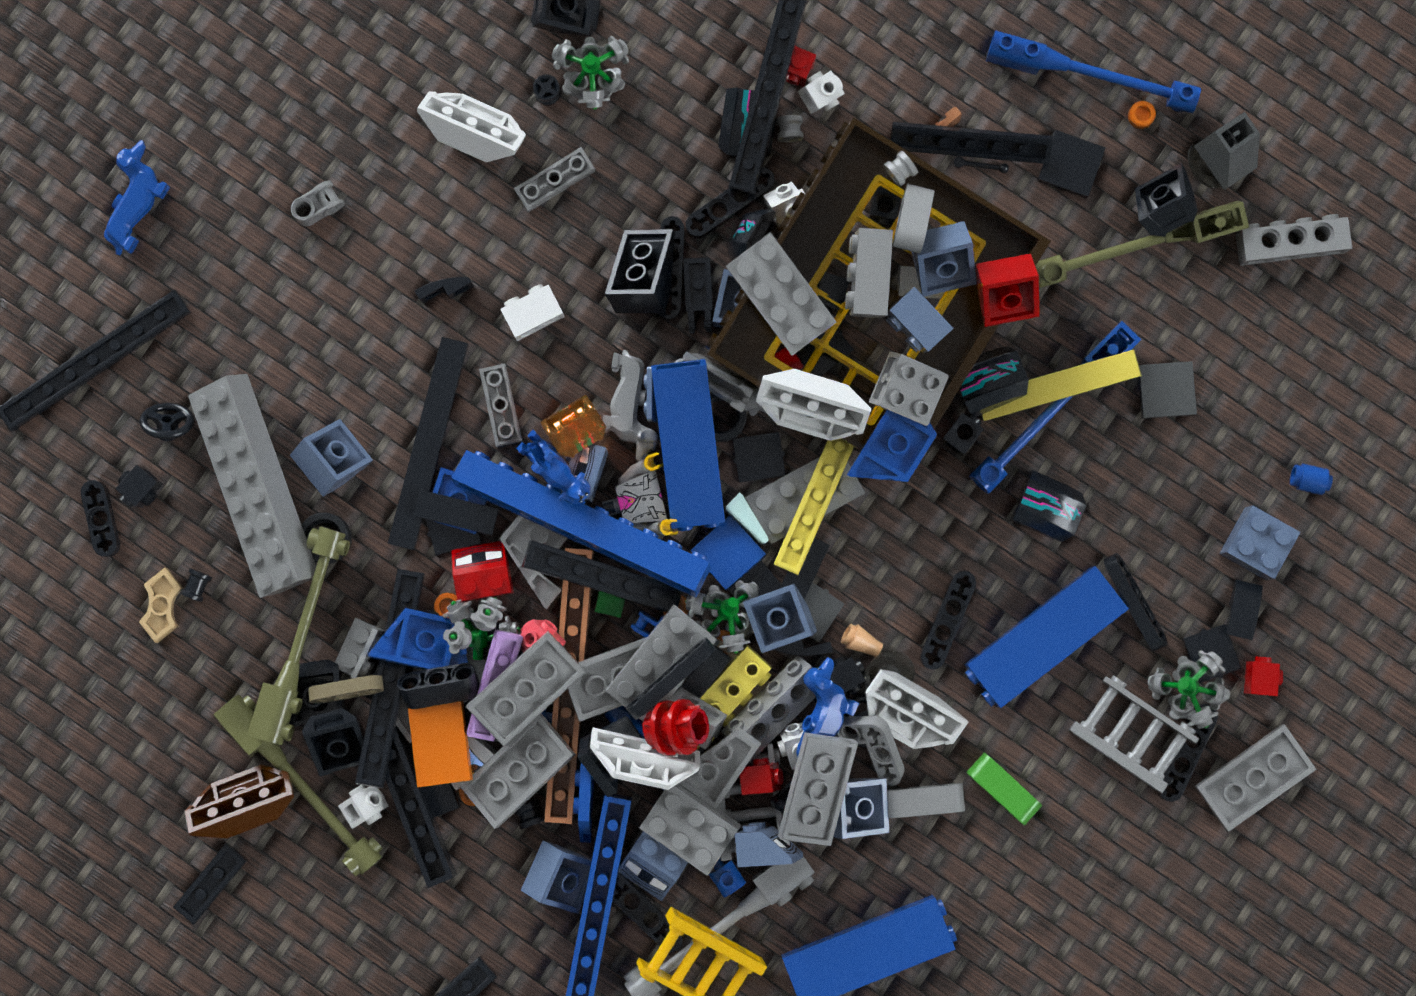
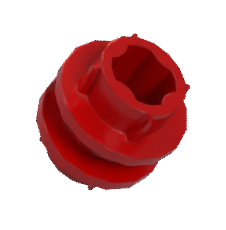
(675, 727)

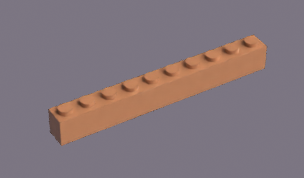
(574, 630)

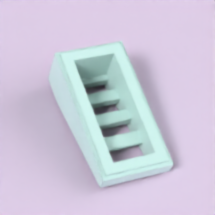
(742, 513)

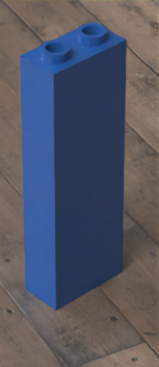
(688, 444)
(1045, 637)
(871, 950)

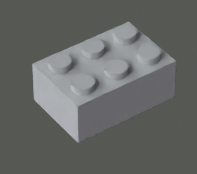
(869, 272)
(690, 827)

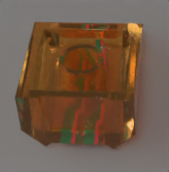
(574, 427)

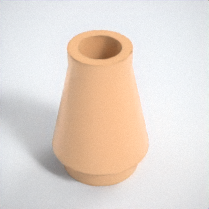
(861, 641)

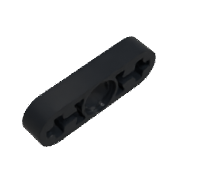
(102, 497)

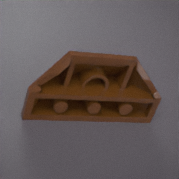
(240, 803)

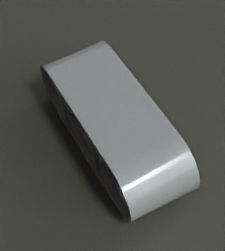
(913, 218)
(925, 800)

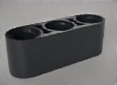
(439, 685)

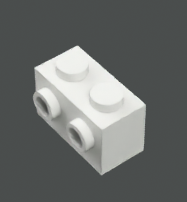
(532, 311)

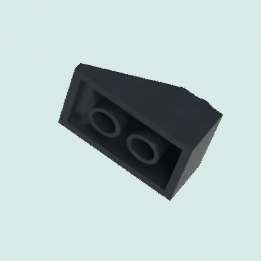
(642, 272)

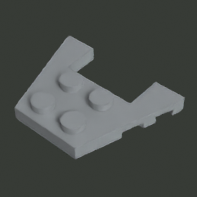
(516, 542)

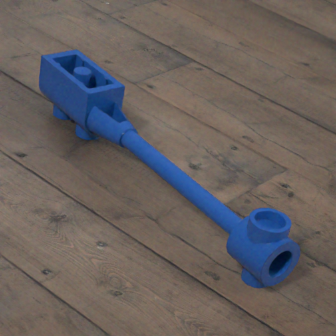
(1032, 56)
(991, 471)
(725, 875)

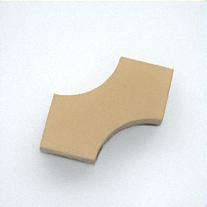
(162, 593)

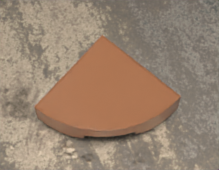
(952, 118)

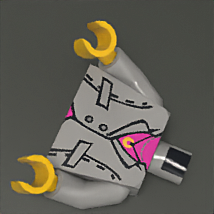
(641, 498)

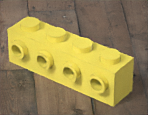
(736, 682)

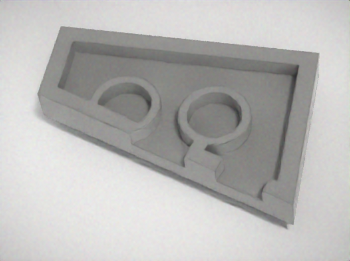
(721, 767)

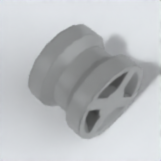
(789, 128)
(901, 168)

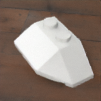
(471, 126)
(813, 404)
(913, 712)
(635, 760)

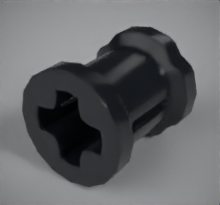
(195, 585)

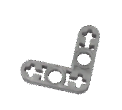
(867, 733)

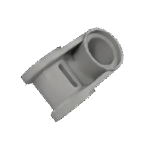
(318, 203)

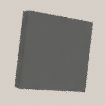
(1167, 390)

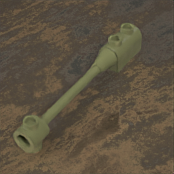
(1206, 226)
(280, 700)
(236, 720)

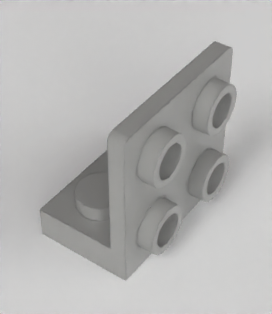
(908, 388)
(354, 652)

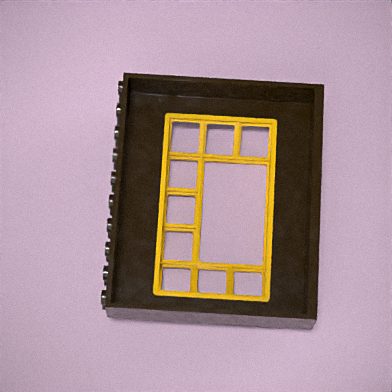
(814, 239)

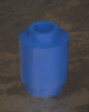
(1311, 479)

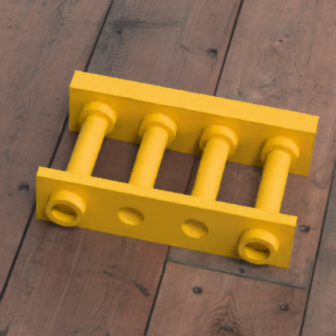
(702, 937)

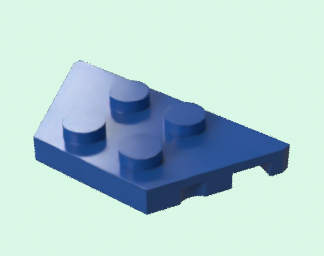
(893, 449)
(417, 642)
(584, 803)

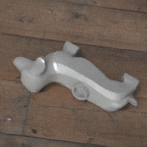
(729, 386)
(626, 403)

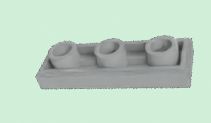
(540, 188)
(503, 421)

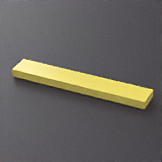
(1072, 382)
(813, 506)

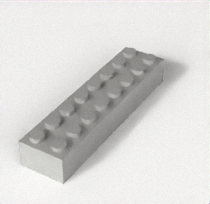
(253, 484)

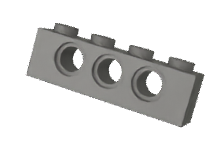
(1336, 240)
(774, 705)

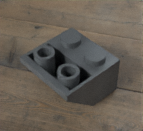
(1231, 150)

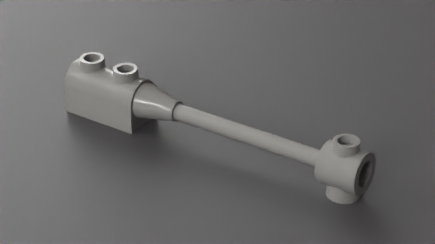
(772, 887)

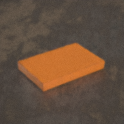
(440, 744)

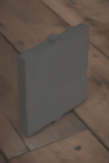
(822, 608)

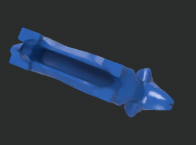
(136, 200)
(554, 469)
(831, 702)

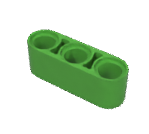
(1004, 789)

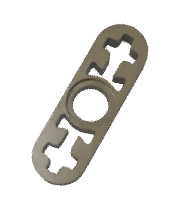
(346, 689)

